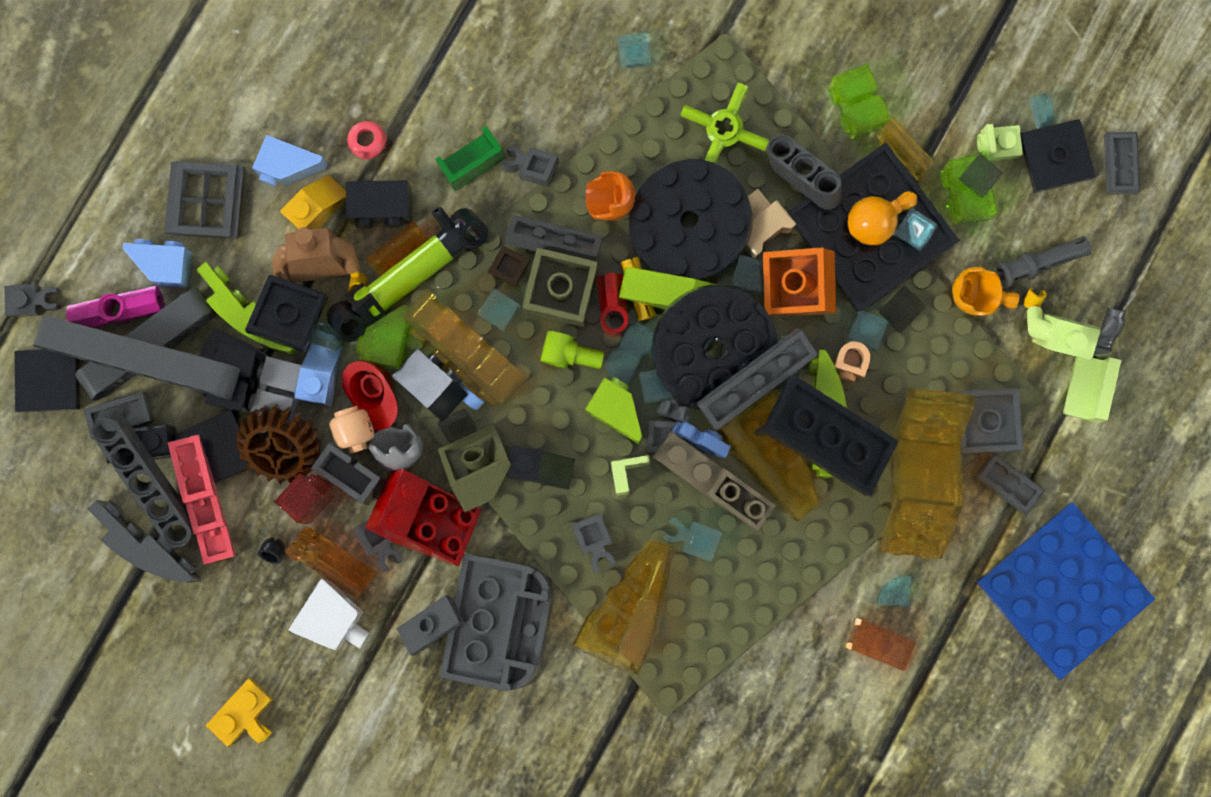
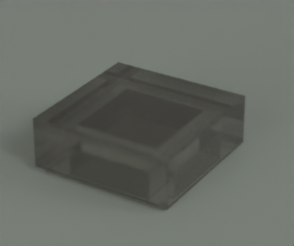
(980, 175)

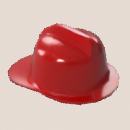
(371, 390)

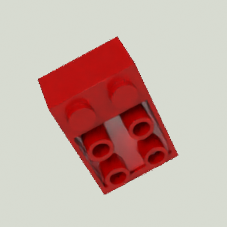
(422, 517)

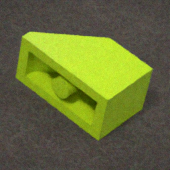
(615, 408)

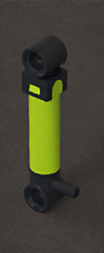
(372, 301)

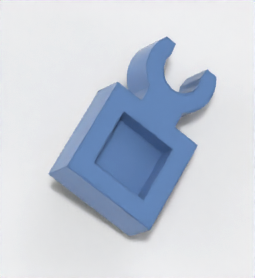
(707, 441)

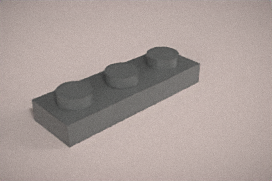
(537, 234)

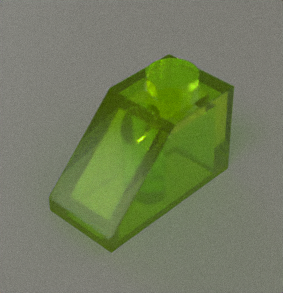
(385, 340)

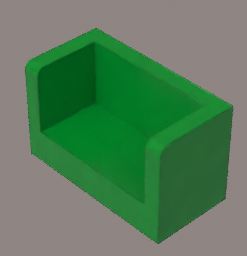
(471, 160)

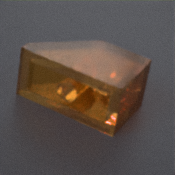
(880, 644)

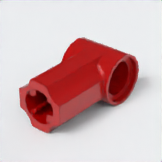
(609, 302)

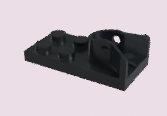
(829, 435)

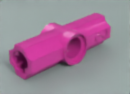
(132, 306)

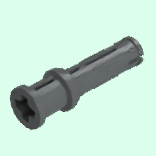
(1030, 265)

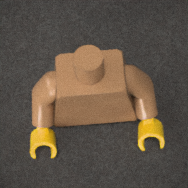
(316, 256)

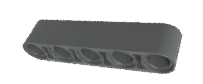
(163, 329)
(142, 463)

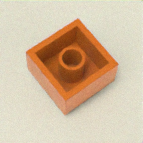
(799, 282)

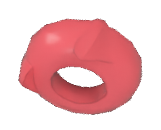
(373, 149)

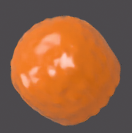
(610, 196)

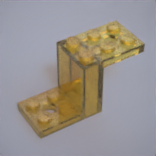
(926, 473)

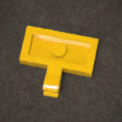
(241, 714)

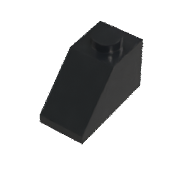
(540, 467)

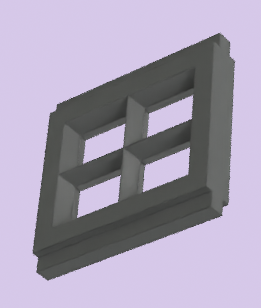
(177, 199)

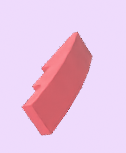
(201, 499)

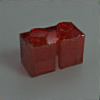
(305, 498)

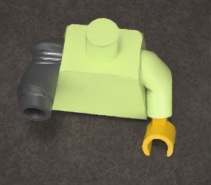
(1070, 335)

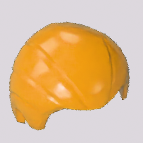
(876, 219)
(981, 293)

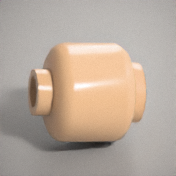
(352, 429)

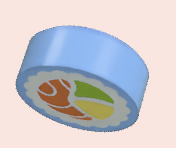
(473, 399)

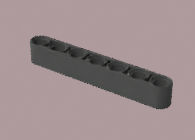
(137, 357)

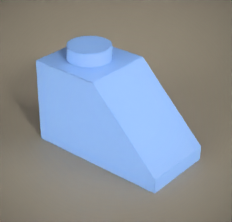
(286, 163)
(318, 376)

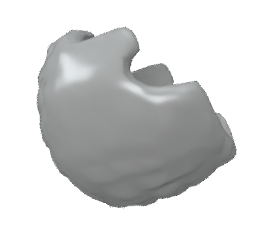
(396, 447)

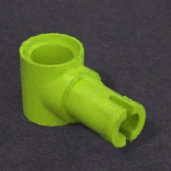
(562, 351)

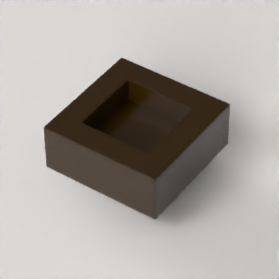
(509, 266)

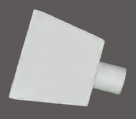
(330, 618)

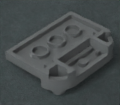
(504, 624)

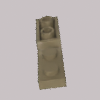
(713, 481)

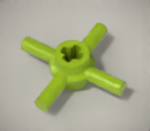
(720, 117)

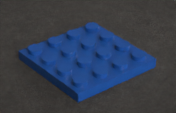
(1065, 590)

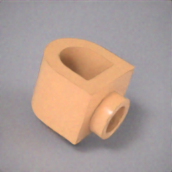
(852, 361)

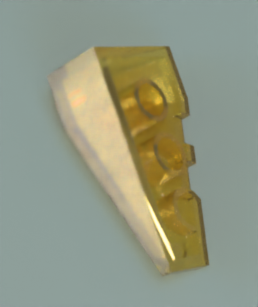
(770, 462)
(627, 620)

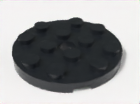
(722, 223)
(696, 321)

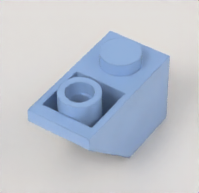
(162, 264)

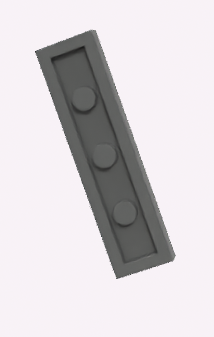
(757, 379)

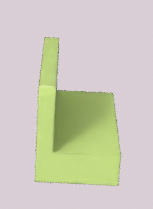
(1092, 388)
(619, 472)

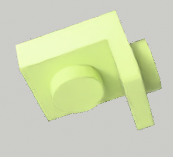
(1000, 142)

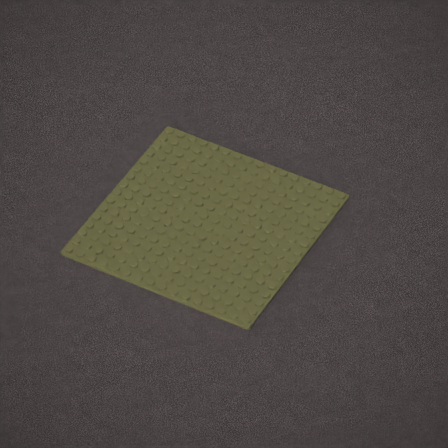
(755, 576)

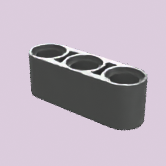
(808, 184)

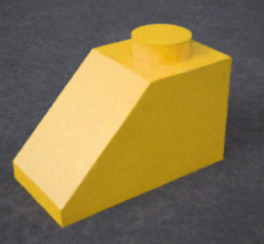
(315, 203)

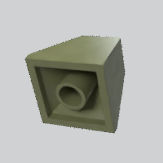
(475, 466)

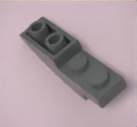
(147, 554)

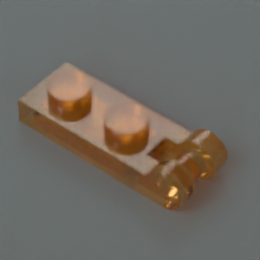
(331, 562)

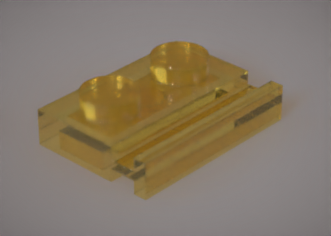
(905, 148)

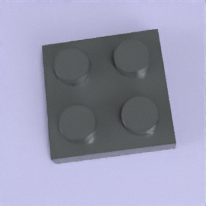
(993, 422)

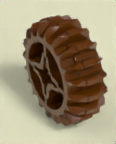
(274, 450)

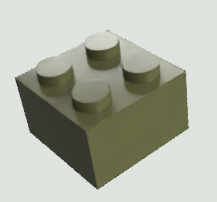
(560, 287)

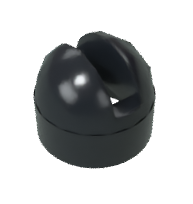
(272, 550)

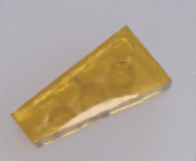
(463, 348)

